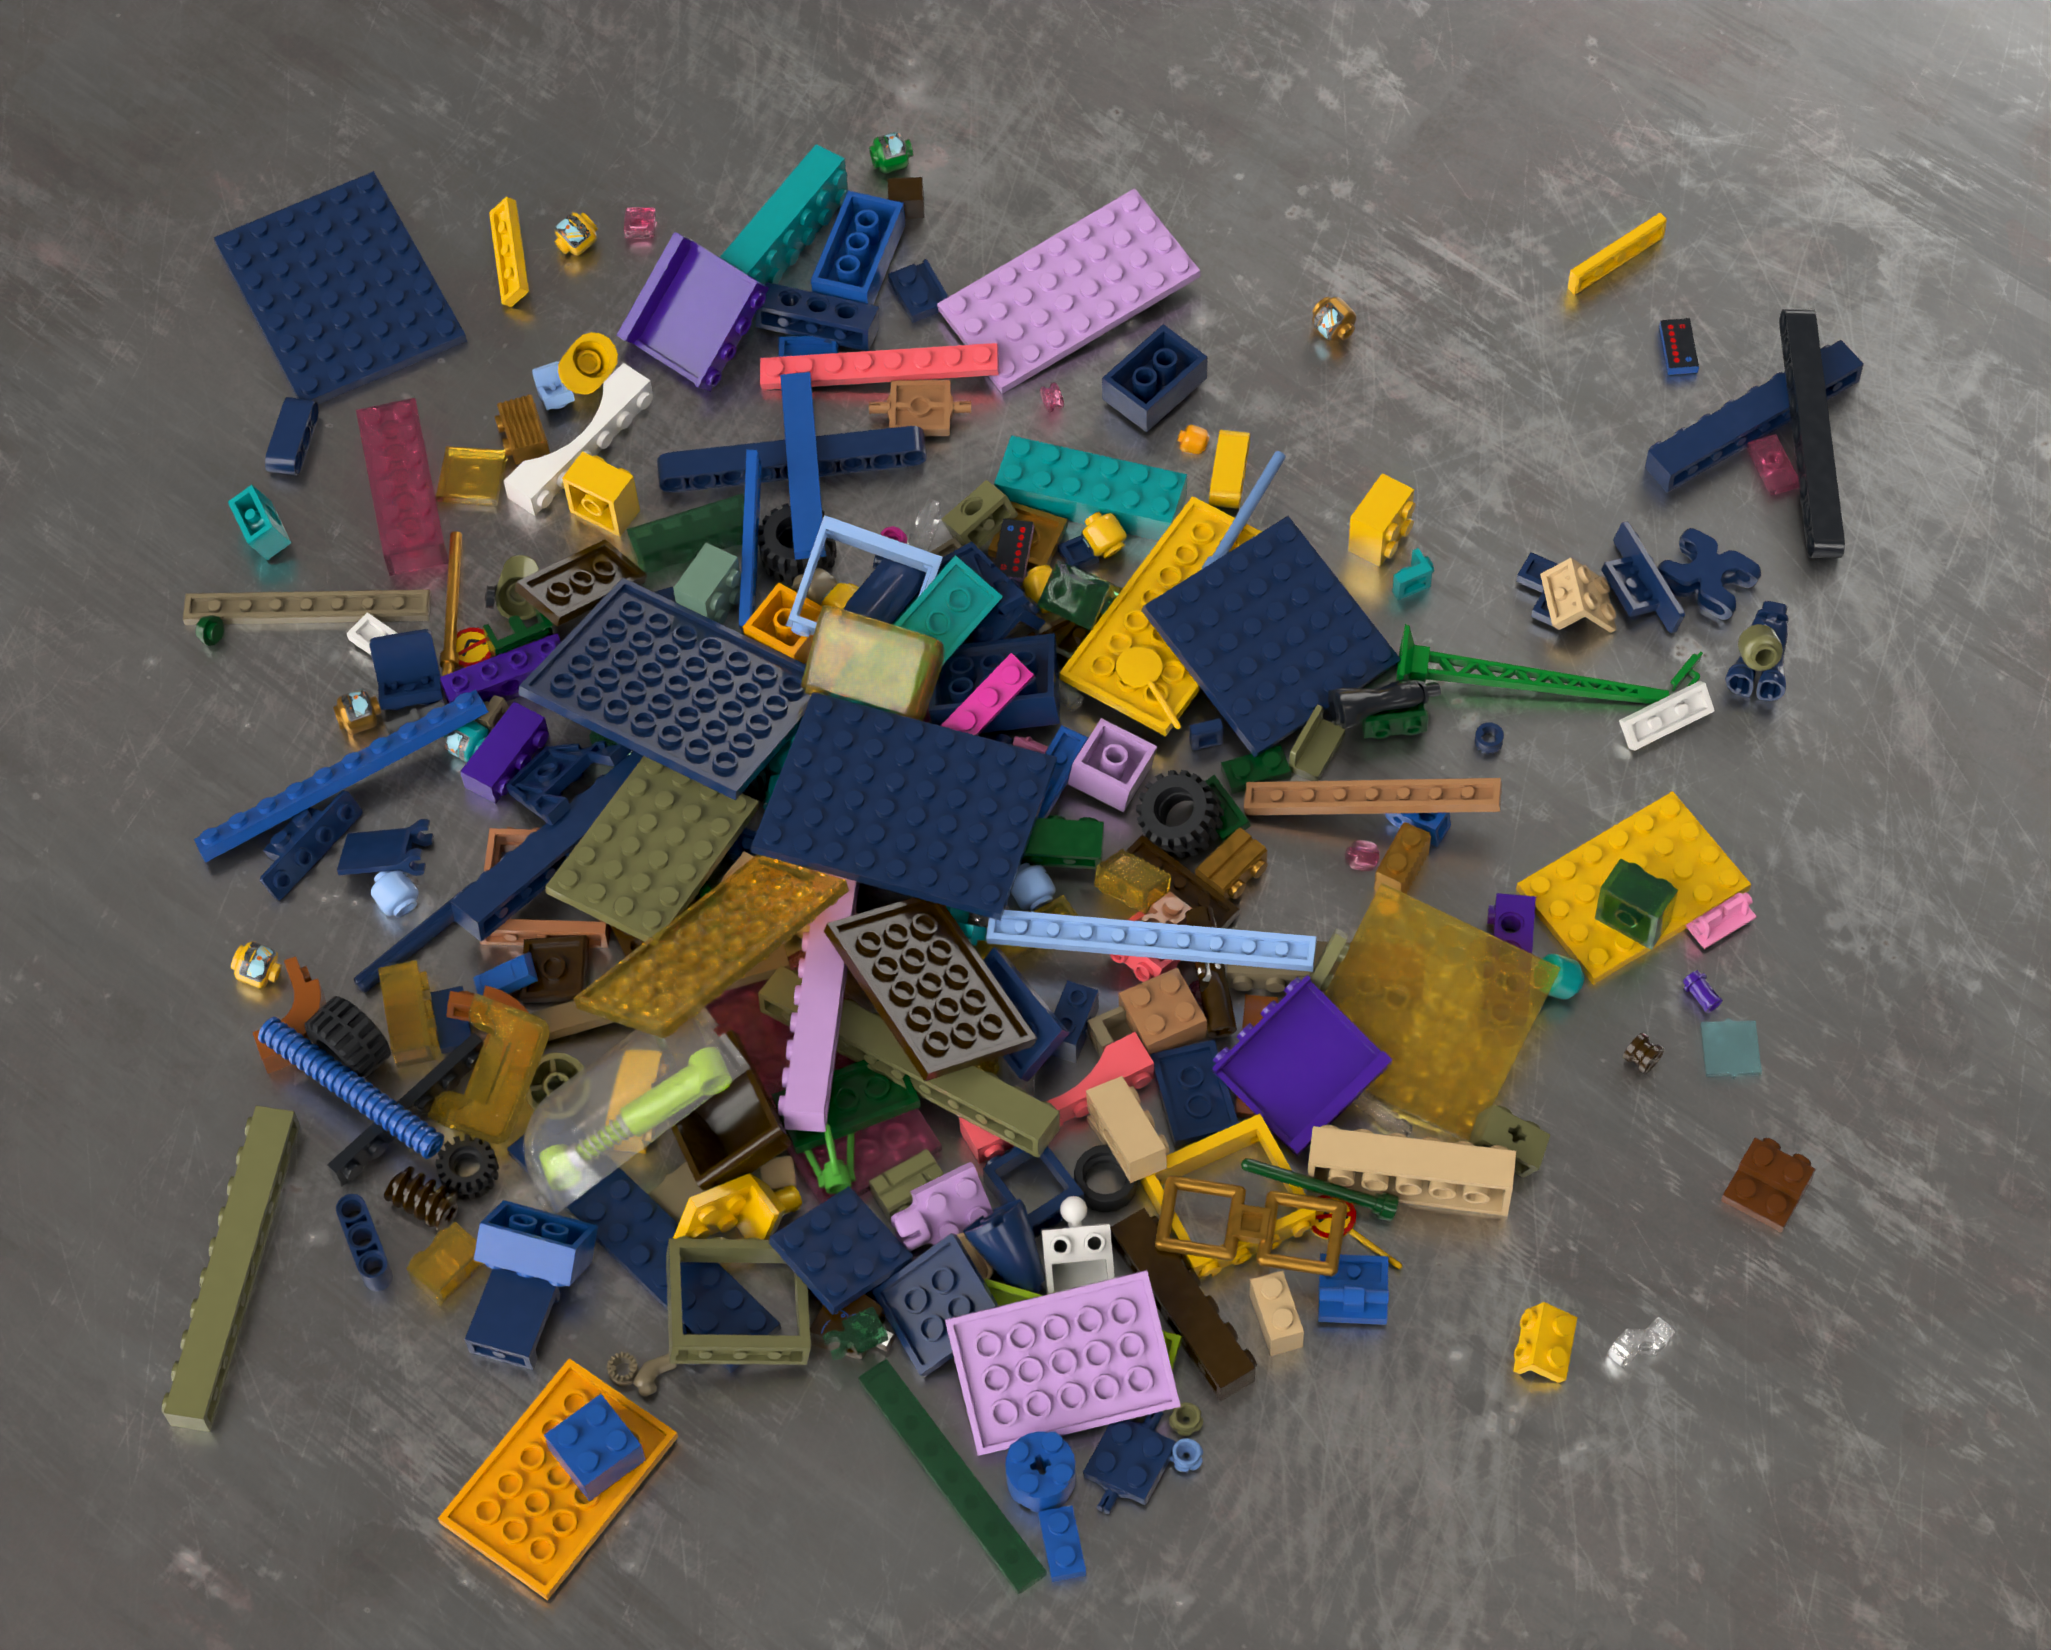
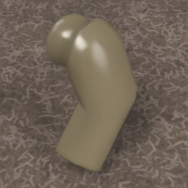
(648, 1373)

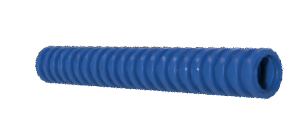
(351, 1087)

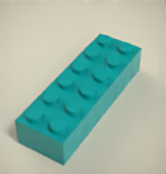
(790, 217)
(1083, 483)

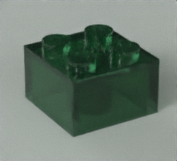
(1636, 903)

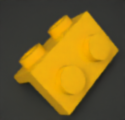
(1545, 1342)

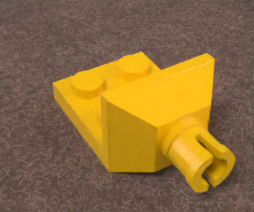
(738, 1203)

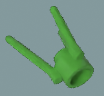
(835, 1174)

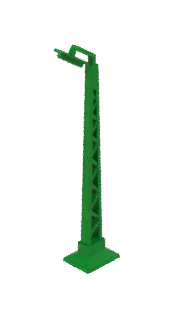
(1415, 667)

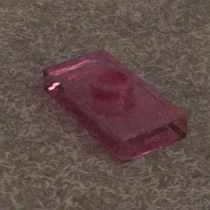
(1773, 464)

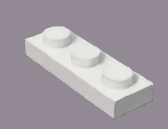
(1667, 715)

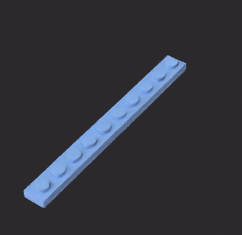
(1153, 940)

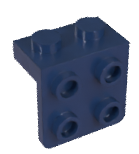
(998, 625)
(406, 669)

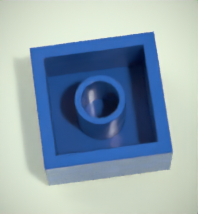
(595, 1447)

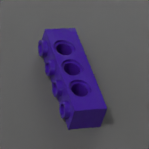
(501, 673)
(1514, 913)

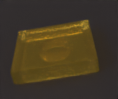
(471, 476)

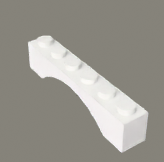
(540, 479)

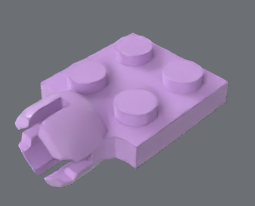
(942, 1208)

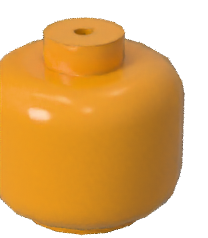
(1193, 439)

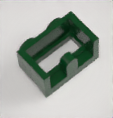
(521, 635)

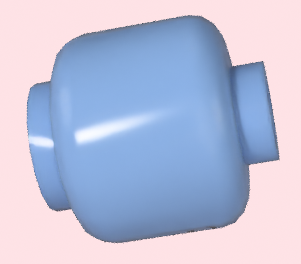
(1032, 887)
(394, 893)

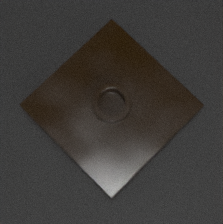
(559, 966)

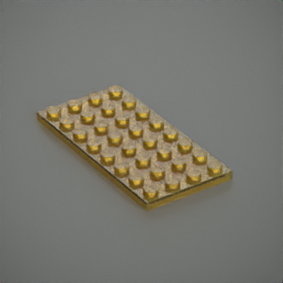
(711, 945)

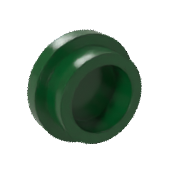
(210, 630)

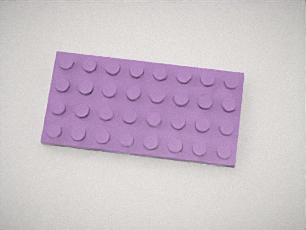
(1070, 288)

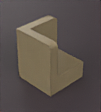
(1108, 1028)

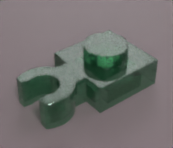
(860, 1331)

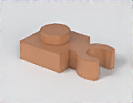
(1167, 910)

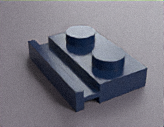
(918, 290)

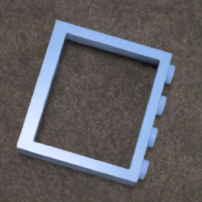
(865, 541)

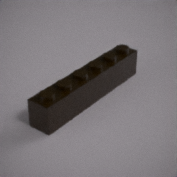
(1185, 1307)

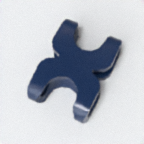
(1709, 573)

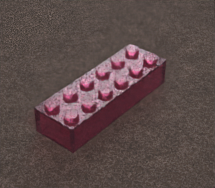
(402, 487)

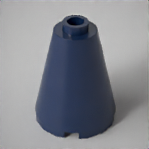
(1009, 1245)

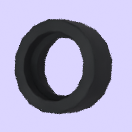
(1098, 1201)

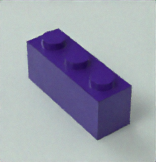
(505, 752)

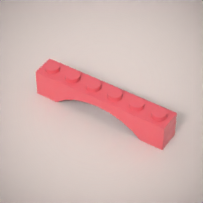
(1121, 1058)

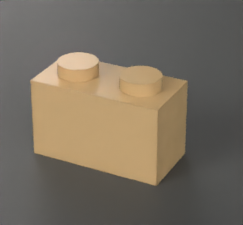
(1276, 1313)

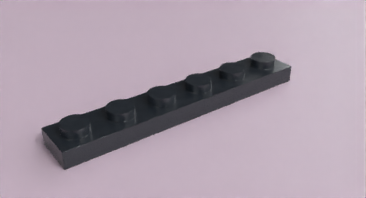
(418, 1100)

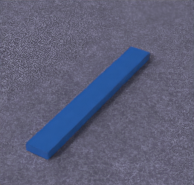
(802, 462)

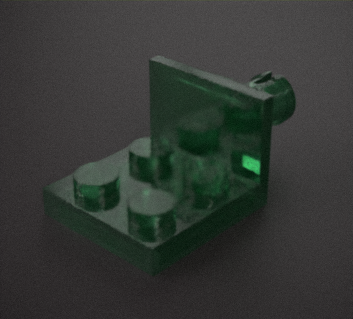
(1076, 594)

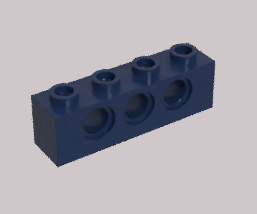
(819, 316)

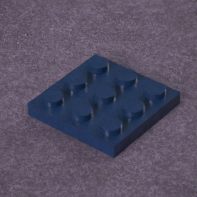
(840, 1250)
(927, 1292)

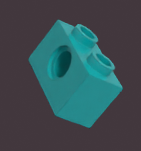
(259, 522)

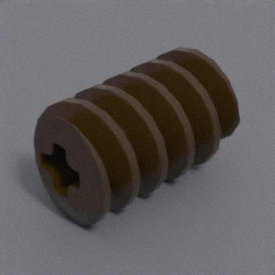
(422, 1199)

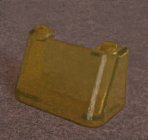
(872, 662)
(500, 1075)

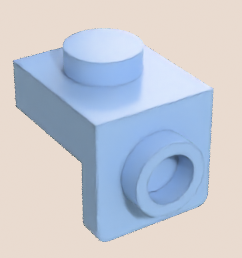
(550, 388)

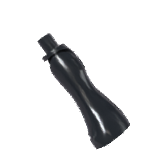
(1353, 705)

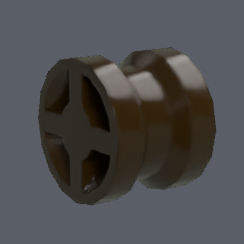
(1643, 1053)

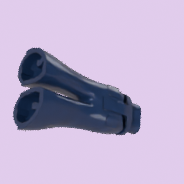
(1772, 682)

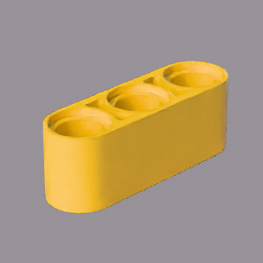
(1229, 469)

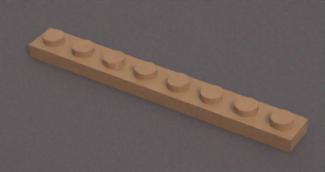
(1373, 796)

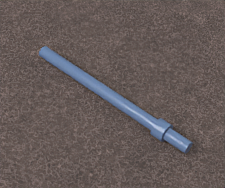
(1247, 508)

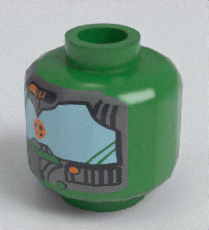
(890, 152)

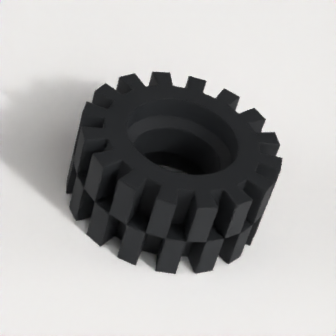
(467, 1149)

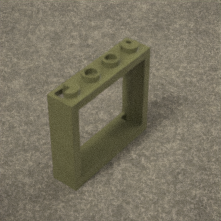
(731, 1348)

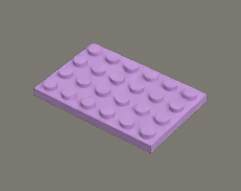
(1063, 1361)

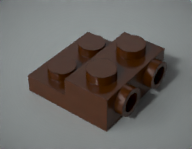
(1769, 1183)

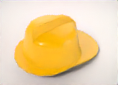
(587, 363)

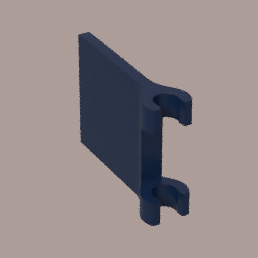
(385, 850)

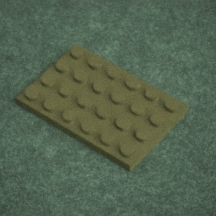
(650, 850)

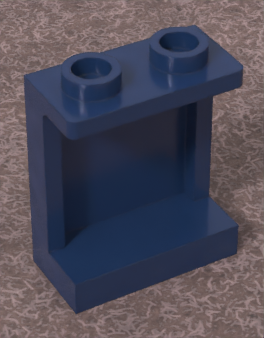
(511, 1318)

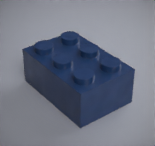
(1154, 377)

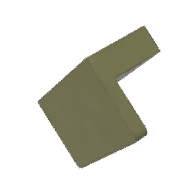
(1315, 746)

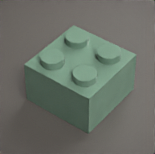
(710, 584)

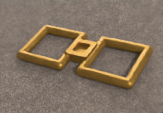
(1251, 1225)

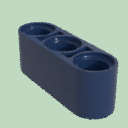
(292, 436)
(365, 1256)

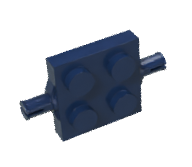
(1129, 1461)

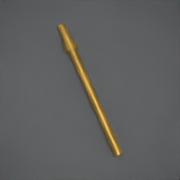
(449, 656)

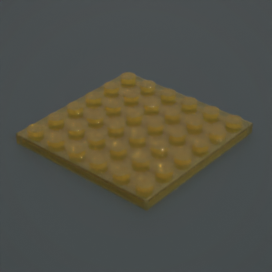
(1440, 1005)

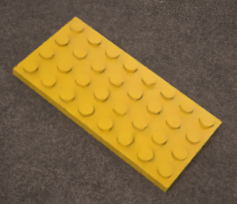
(1173, 559)

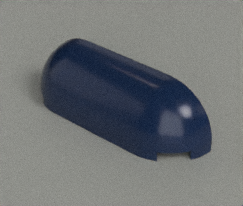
(886, 591)

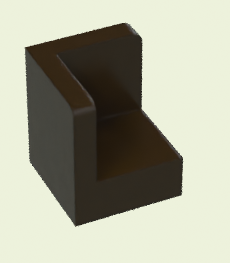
(910, 192)

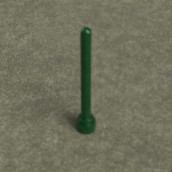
(1382, 1205)

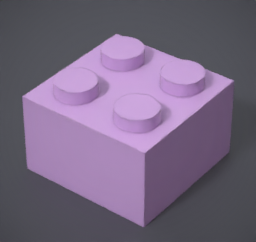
(1112, 765)

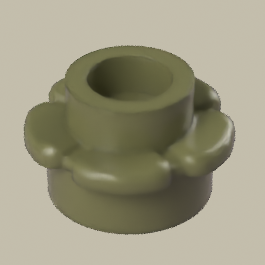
(1186, 1410)

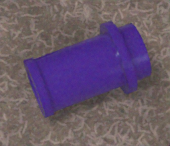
(1702, 991)

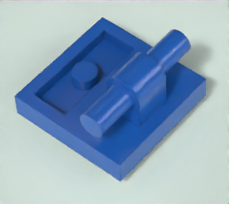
(1356, 1292)

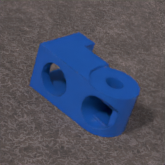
(1435, 823)

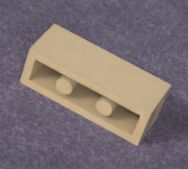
(1127, 1128)

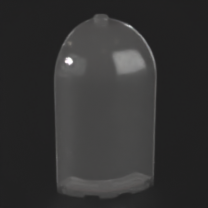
(624, 1105)

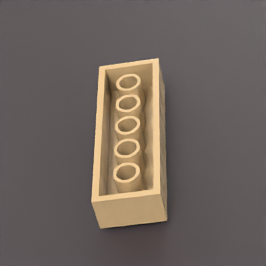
(1415, 1169)

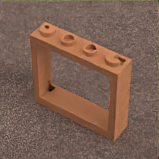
(516, 930)

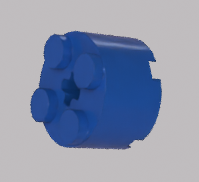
(1040, 1452)

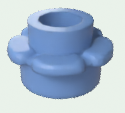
(1193, 1449)

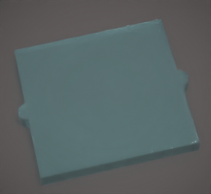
(1731, 1048)

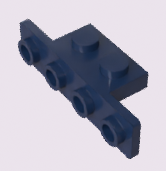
(1639, 582)
(306, 841)

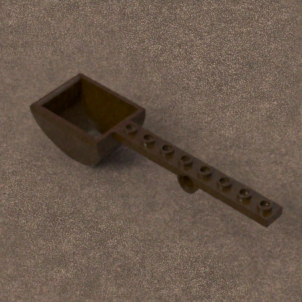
(732, 1129)

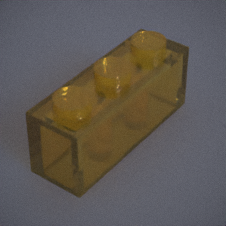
(408, 1013)

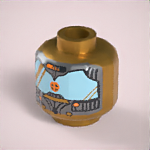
(1334, 318)
(357, 711)

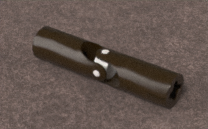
(1213, 982)

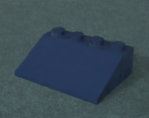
(972, 663)

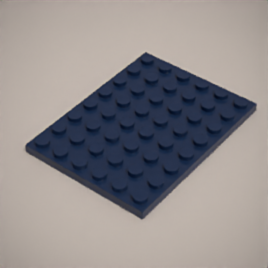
(339, 290)
(674, 688)
(905, 805)

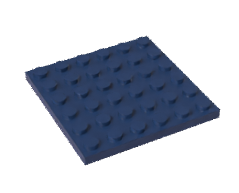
(1270, 635)

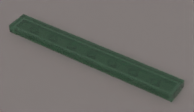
(952, 1477)

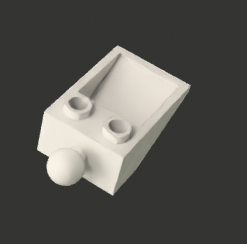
(1078, 1263)

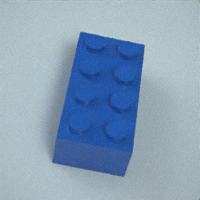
(859, 248)

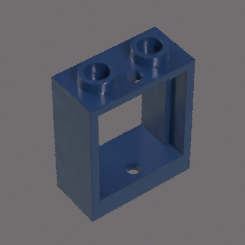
(1046, 1215)

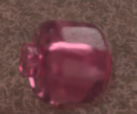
(1362, 855)

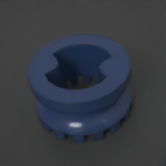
(1489, 747)

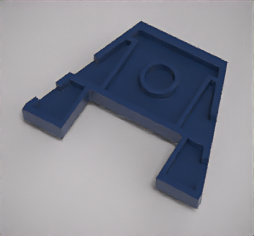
(986, 569)
(552, 770)

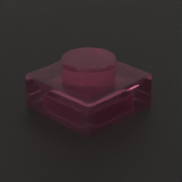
(639, 222)

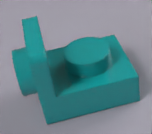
(1414, 578)

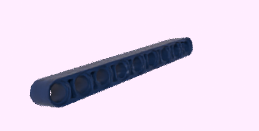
(835, 453)

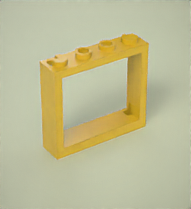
(1208, 1151)

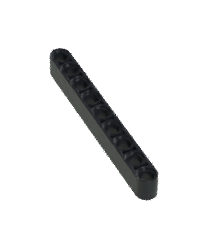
(1811, 433)

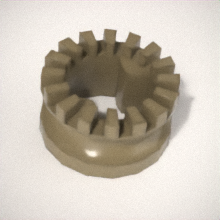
(619, 1359)

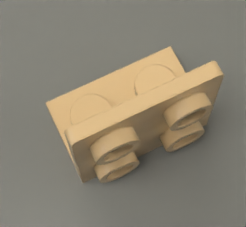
(1577, 593)

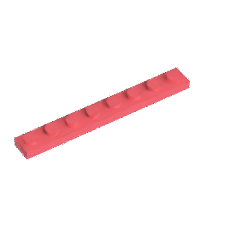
(884, 365)

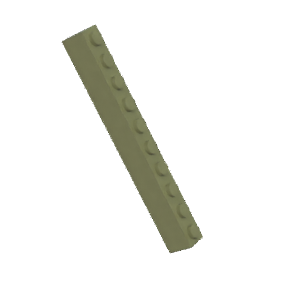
(967, 1093)
(231, 1269)

